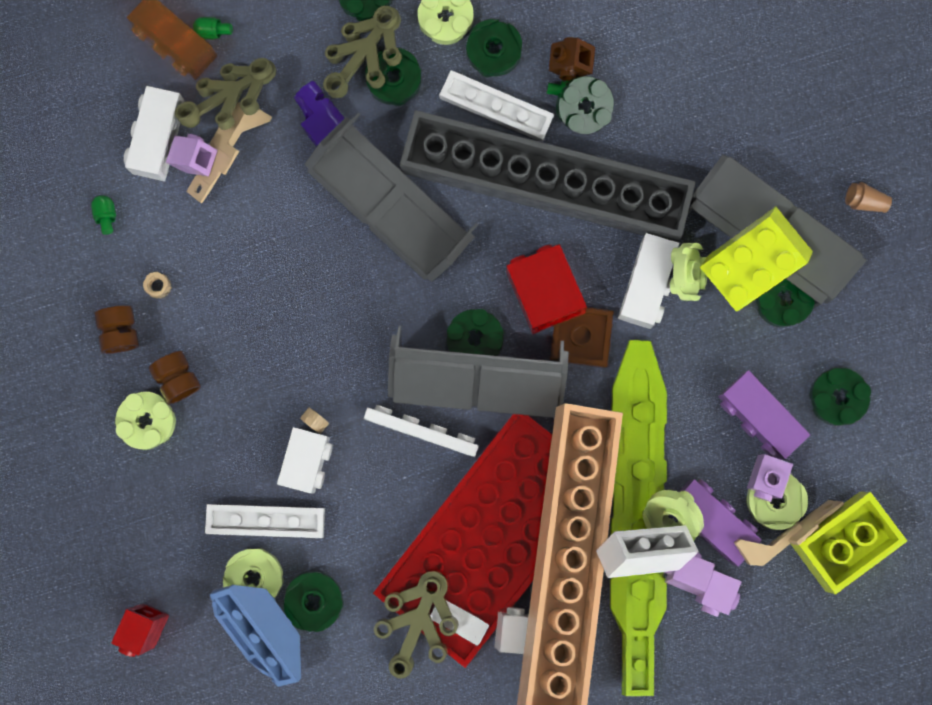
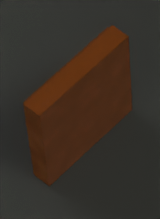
(585, 338)

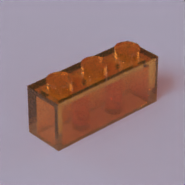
(171, 38)

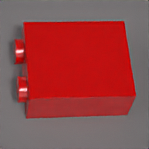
(545, 288)

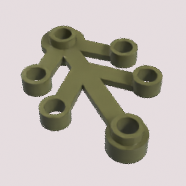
(364, 49)
(229, 91)
(419, 620)

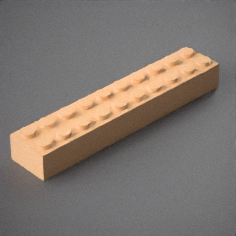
(567, 565)

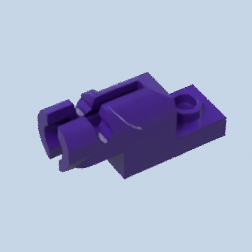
(318, 111)

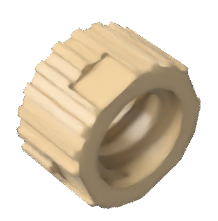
(151, 277)
(314, 420)

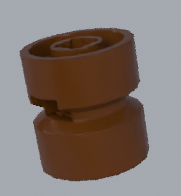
(116, 329)
(173, 373)

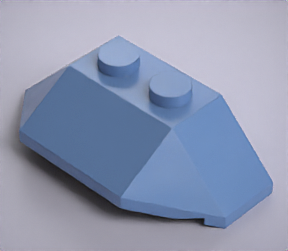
(260, 631)

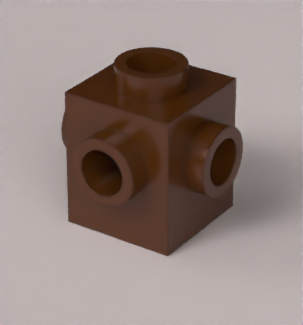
(571, 58)

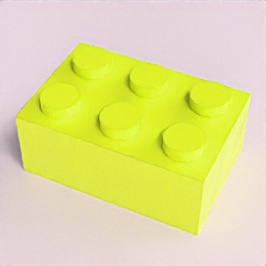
(756, 259)
(850, 542)

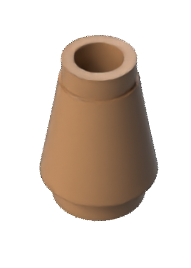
(867, 198)

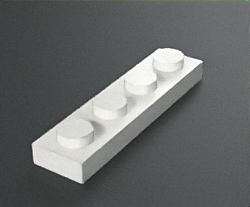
(496, 106)
(410, 426)
(265, 521)

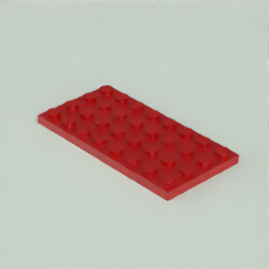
(483, 534)

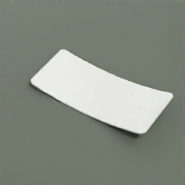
(469, 626)

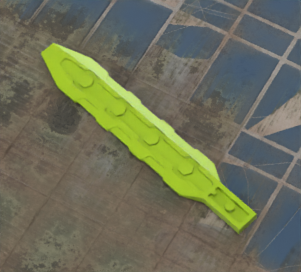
(640, 472)

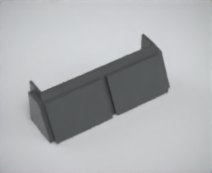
(736, 198)
(387, 201)
(476, 380)

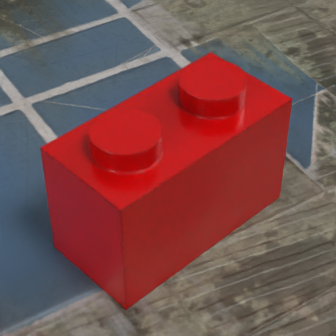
(139, 630)

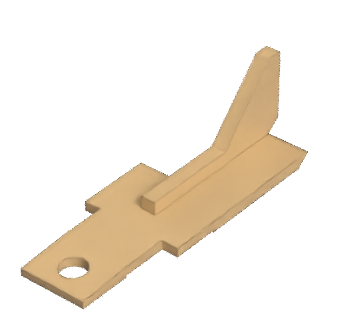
(226, 154)
(760, 554)

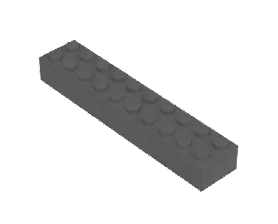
(546, 177)

